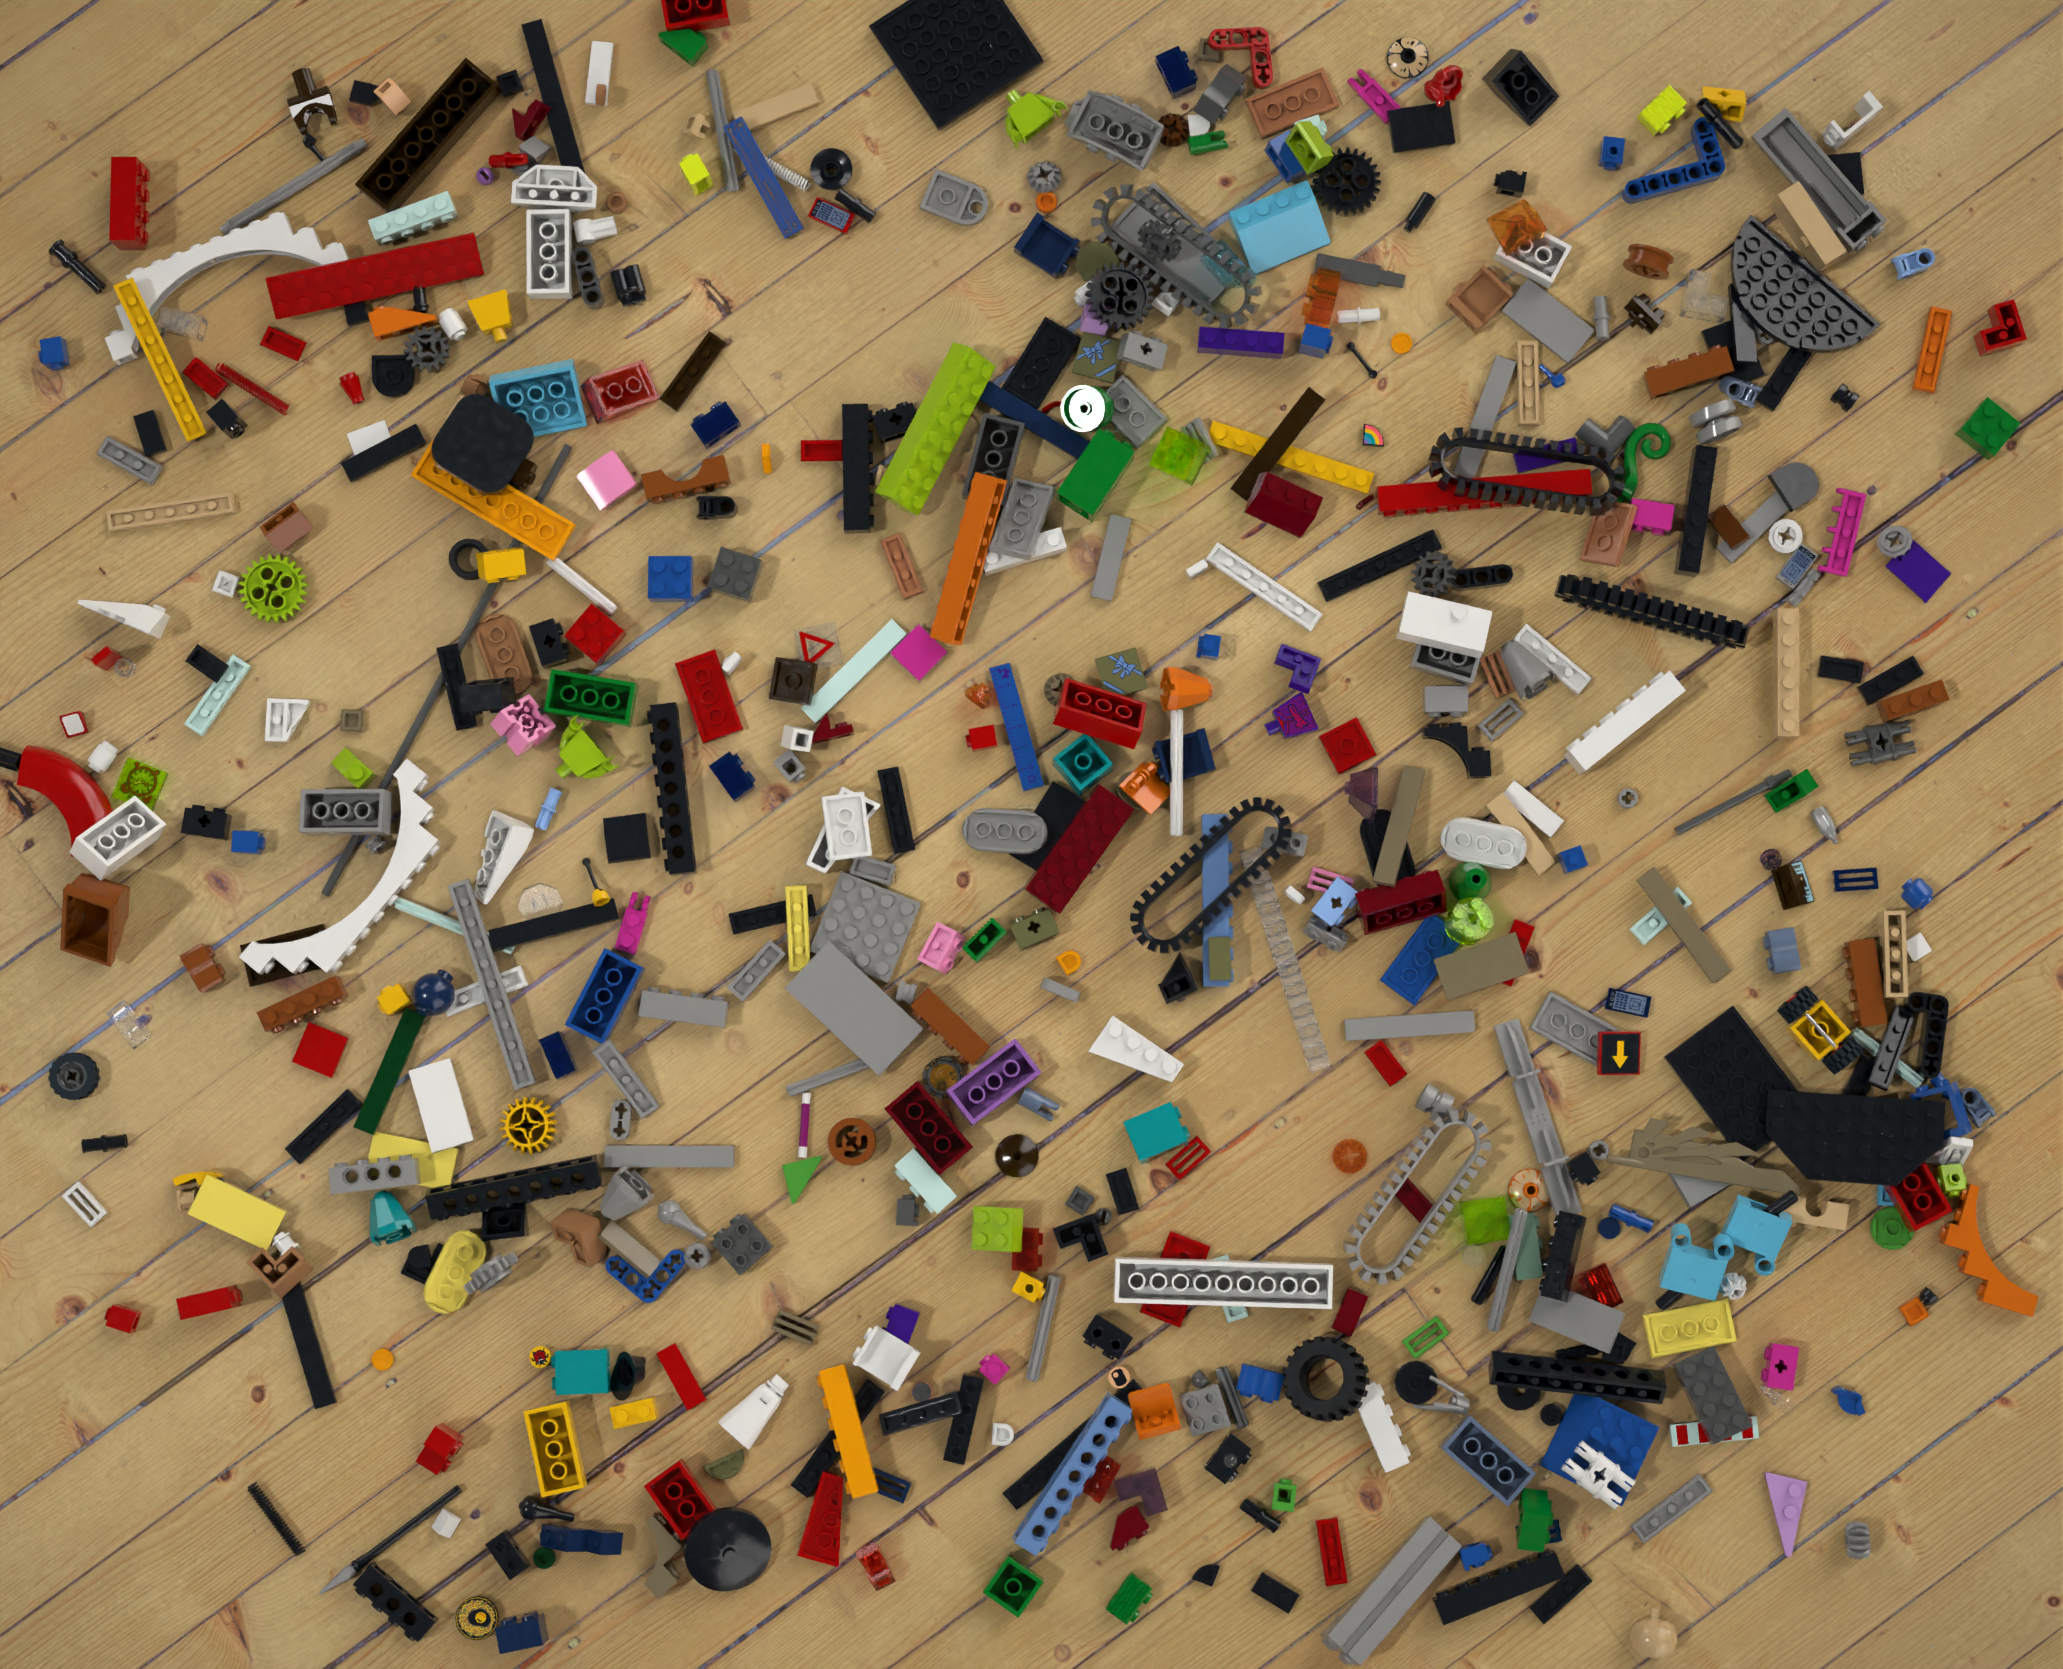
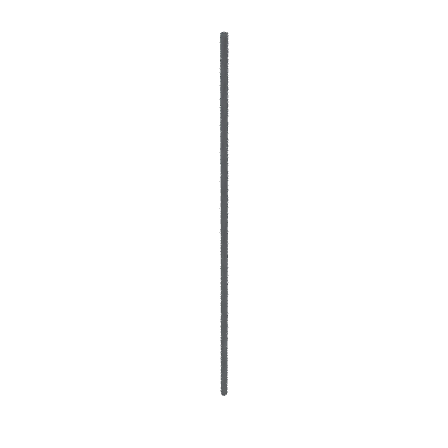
(440, 680)

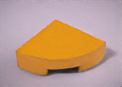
(766, 458)

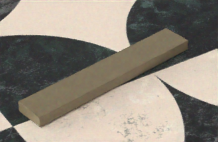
(1399, 826)
(1683, 925)

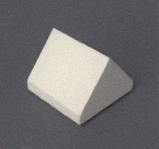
(446, 1523)

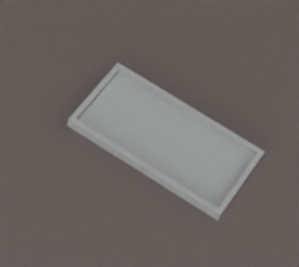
(1187, 264)
(854, 1008)

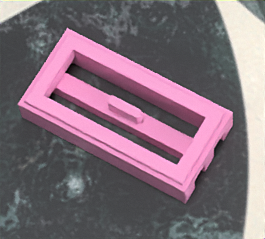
(1320, 871)

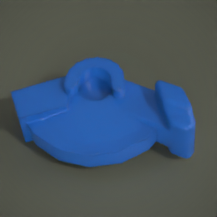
(1849, 1400)

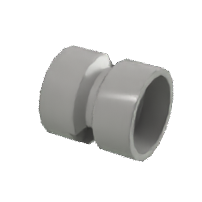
(1434, 1102)

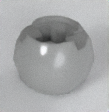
(702, 1249)

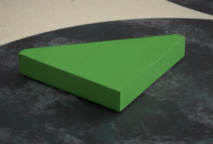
(798, 1174)

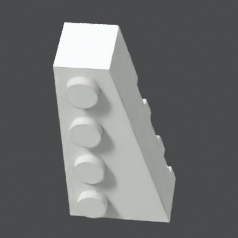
(818, 857)
(1133, 1050)

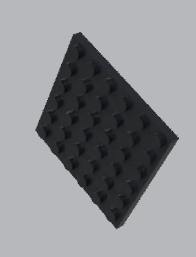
(955, 52)

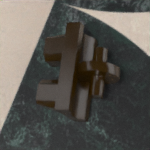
(1642, 314)

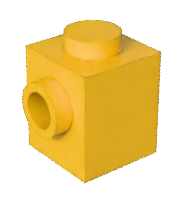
(393, 999)
(1028, 1287)

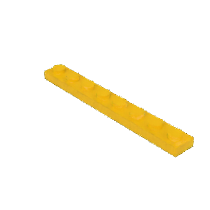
(159, 359)
(1294, 458)

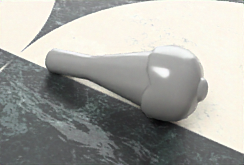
(671, 1213)

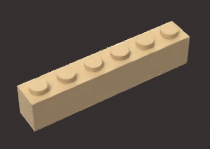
(1786, 673)

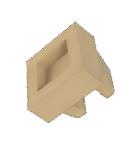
(693, 126)

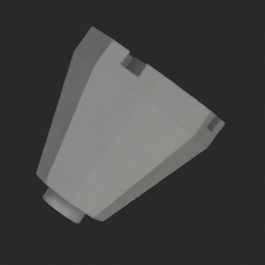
(625, 1194)

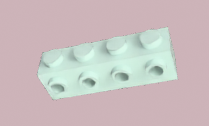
(413, 218)

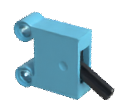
(1760, 1228)
(1692, 1268)

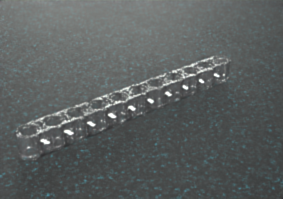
(1286, 964)

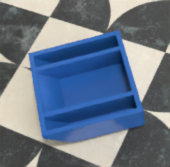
(1604, 1428)

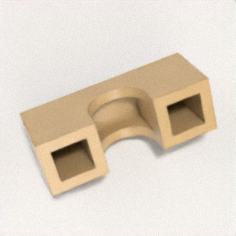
(1832, 1215)

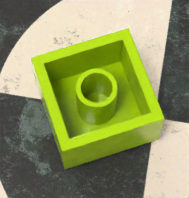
(997, 1229)

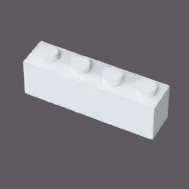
(1048, 544)
(1381, 1429)

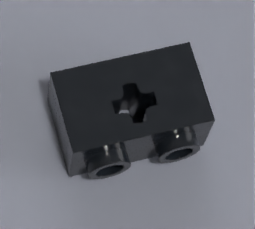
(227, 419)
(884, 421)
(541, 634)
(217, 829)
(508, 1554)

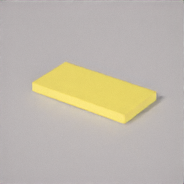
(435, 1168)
(237, 1212)
(1689, 1328)

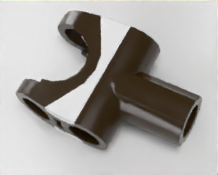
(310, 100)

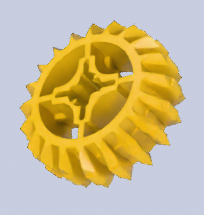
(526, 1115)

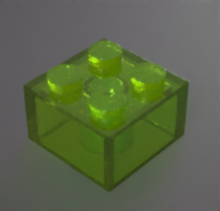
(1179, 456)
(1484, 1220)

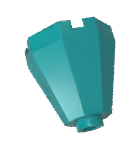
(389, 1219)

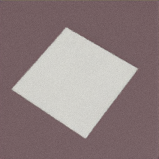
(368, 436)

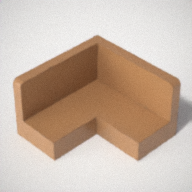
(581, 1234)

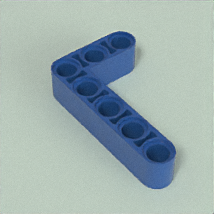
(1682, 173)

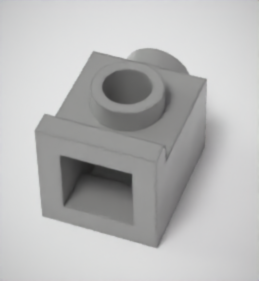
(785, 761)

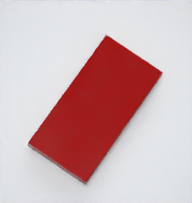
(709, 696)
(1176, 1248)

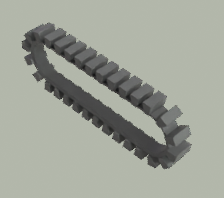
(1157, 278)

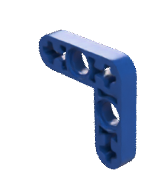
(642, 1281)

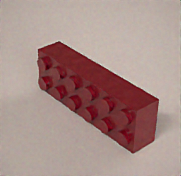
(1078, 848)

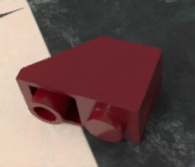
(1128, 1524)

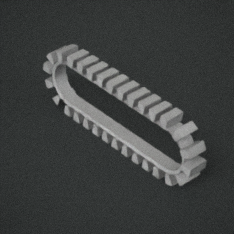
(1349, 1247)

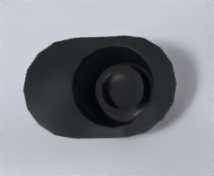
(626, 1374)

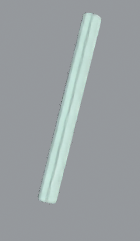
(434, 917)

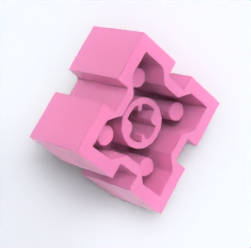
(523, 725)

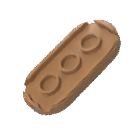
(504, 651)

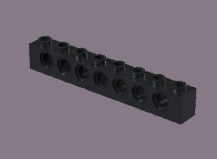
(670, 713)
(587, 1166)
(1577, 1377)

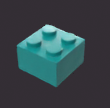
(1082, 764)

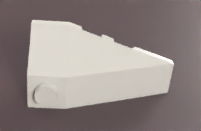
(138, 616)
(505, 845)

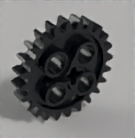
(1361, 170)
(1137, 299)

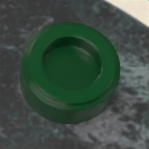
(544, 1557)

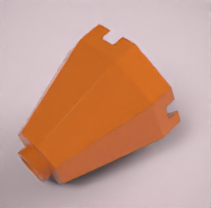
(1183, 689)

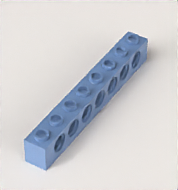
(1072, 1461)

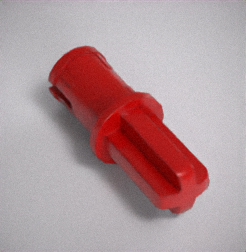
(507, 160)

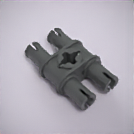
(1878, 753)

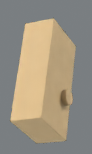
(1807, 227)

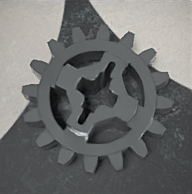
(1159, 240)
(432, 342)
(1433, 574)

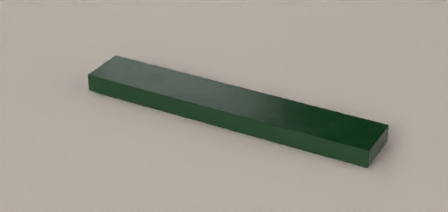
(389, 1071)

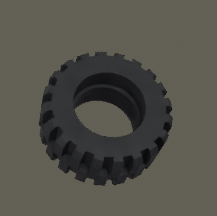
(1298, 1374)

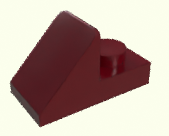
(527, 124)
(825, 733)

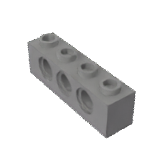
(341, 1184)

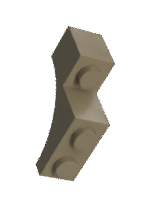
(668, 1544)

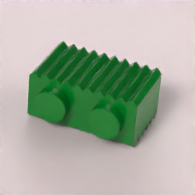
(984, 940)
(1129, 1598)

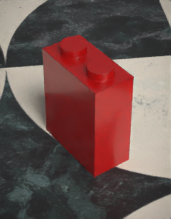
(209, 1302)

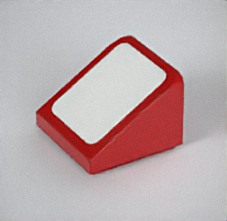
(74, 724)

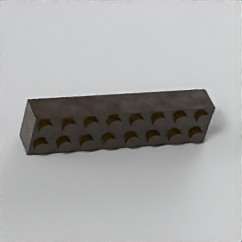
(428, 137)

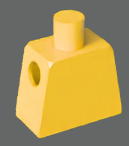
(493, 314)

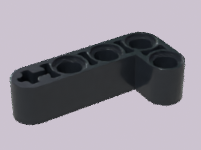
(1926, 1036)

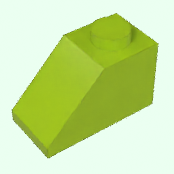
(353, 769)

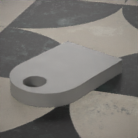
(952, 199)

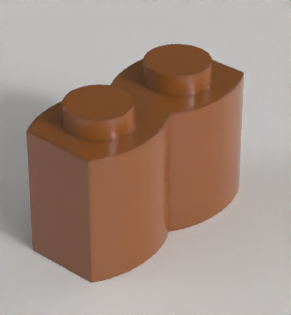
(203, 968)

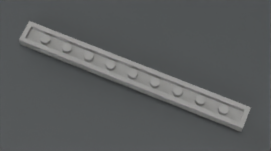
(491, 984)

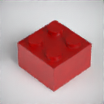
(595, 634)

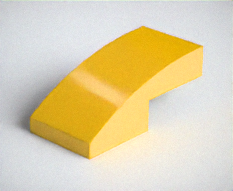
(198, 1176)

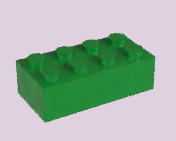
(591, 698)

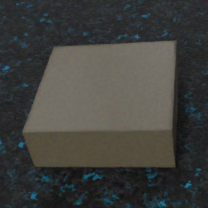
(1206, 53)
(352, 720)

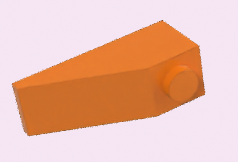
(393, 322)

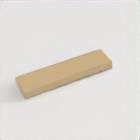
(778, 107)
(1527, 383)

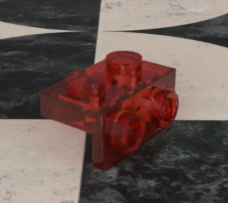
(1029, 1258)

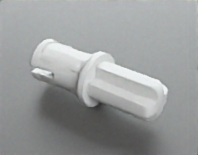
(1358, 315)

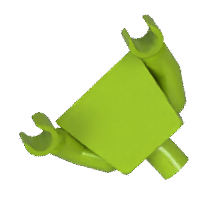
(1029, 115)
(582, 754)

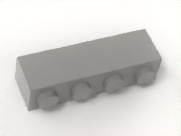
(684, 1008)

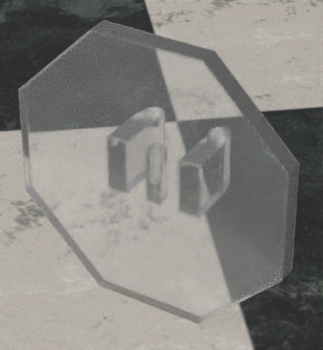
(539, 901)

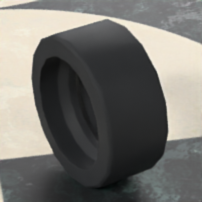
(453, 555)

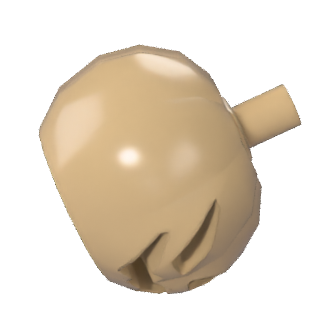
(1653, 1636)

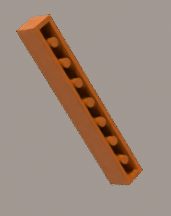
(968, 558)

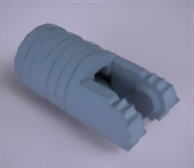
(1033, 1100)

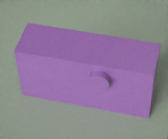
(993, 1082)

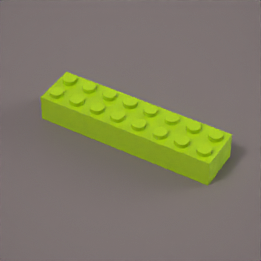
(935, 428)

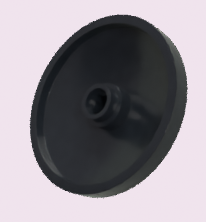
(727, 1549)

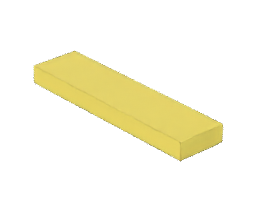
(797, 927)

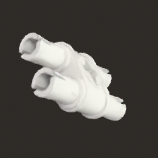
(1586, 1477)

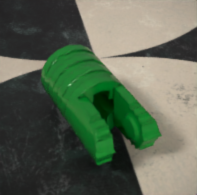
(1207, 142)

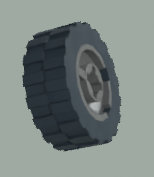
(85, 1080)

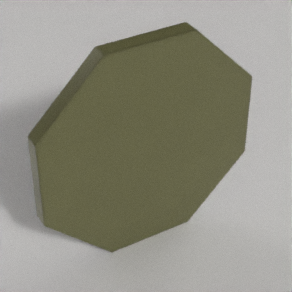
(1094, 257)

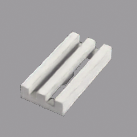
(97, 1217)

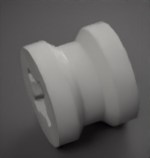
(906, 992)

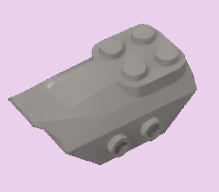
(1114, 129)

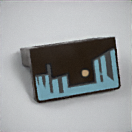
(1792, 885)

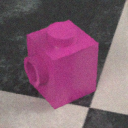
(993, 1367)

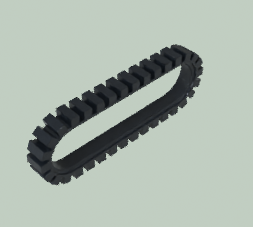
(1223, 898)

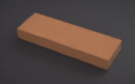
(901, 566)

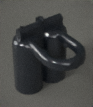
(629, 285)

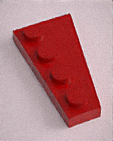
(823, 1526)

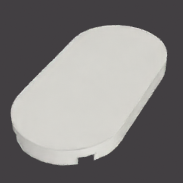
(1483, 843)

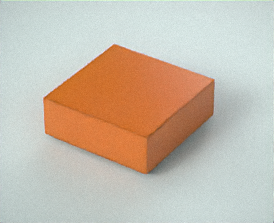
(1913, 1311)

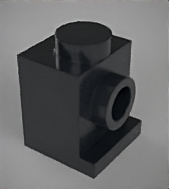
(1510, 183)

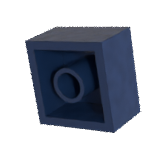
(521, 1633)

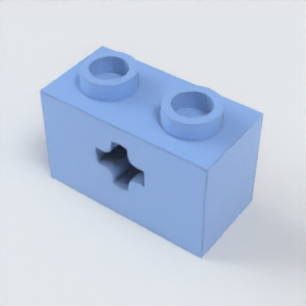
(1323, 908)

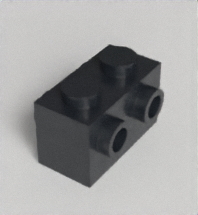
(1108, 1334)

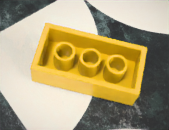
(555, 1448)

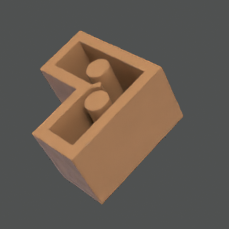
(282, 1273)

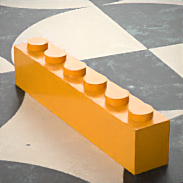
(848, 1431)

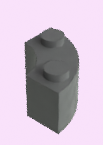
(1220, 94)

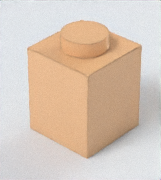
(392, 96)

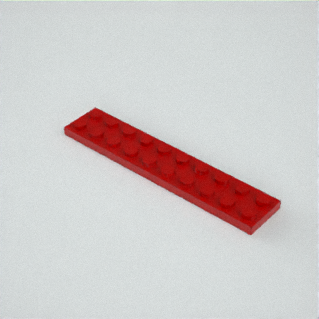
(374, 275)

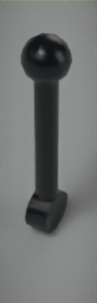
(1372, 373)

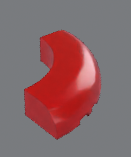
(66, 786)

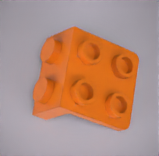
(1154, 1411)

